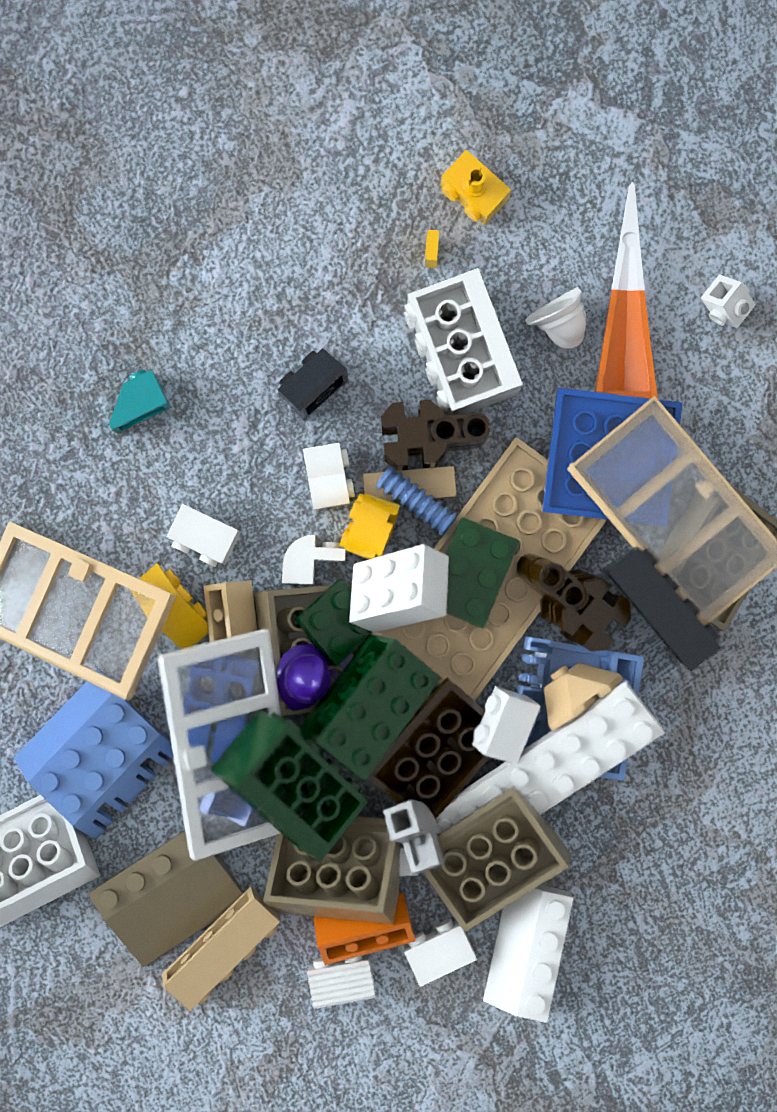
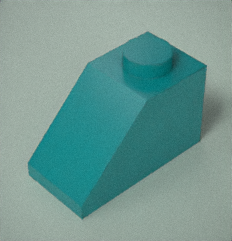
(138, 401)

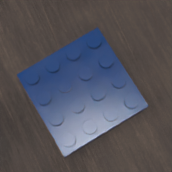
(578, 425)

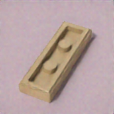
(436, 482)

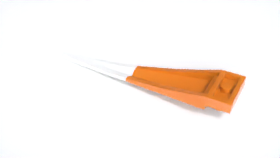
(626, 347)

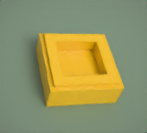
(431, 248)

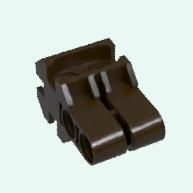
(419, 436)
(575, 601)

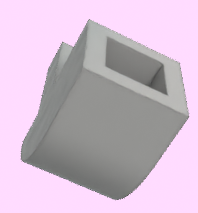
(418, 831)

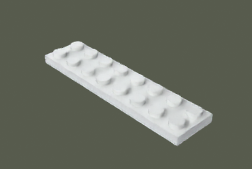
(565, 757)

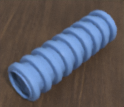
(416, 500)

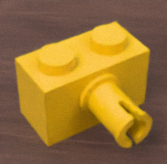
(475, 188)

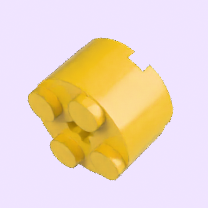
(371, 527)

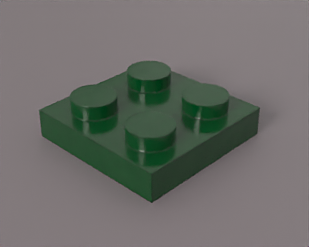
(329, 625)

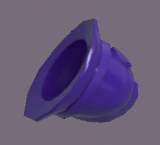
(302, 677)

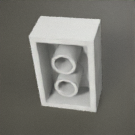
(399, 589)

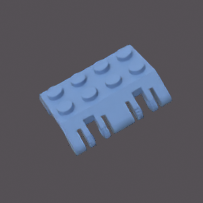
(552, 656)
(93, 757)

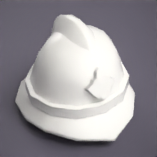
(562, 319)

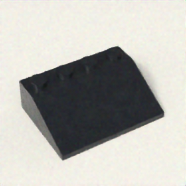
(663, 608)

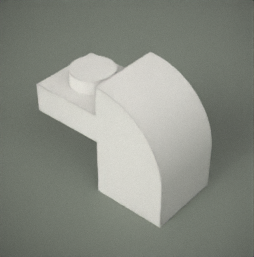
(302, 556)

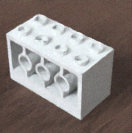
(473, 328)

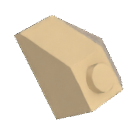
(575, 690)

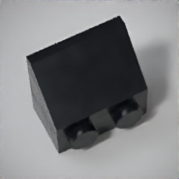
(313, 382)

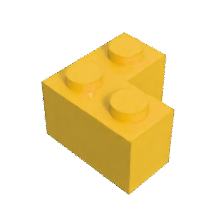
(186, 620)

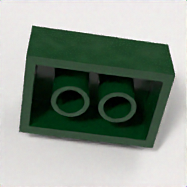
(476, 570)

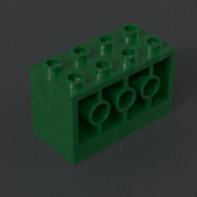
(369, 705)
(290, 783)

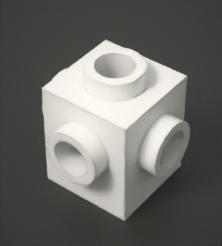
(728, 301)

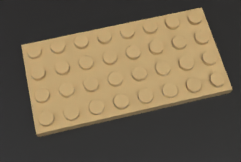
(510, 504)

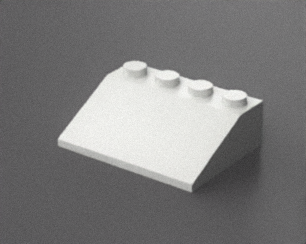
(40, 858)

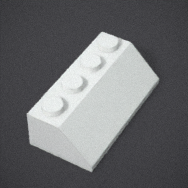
(529, 953)

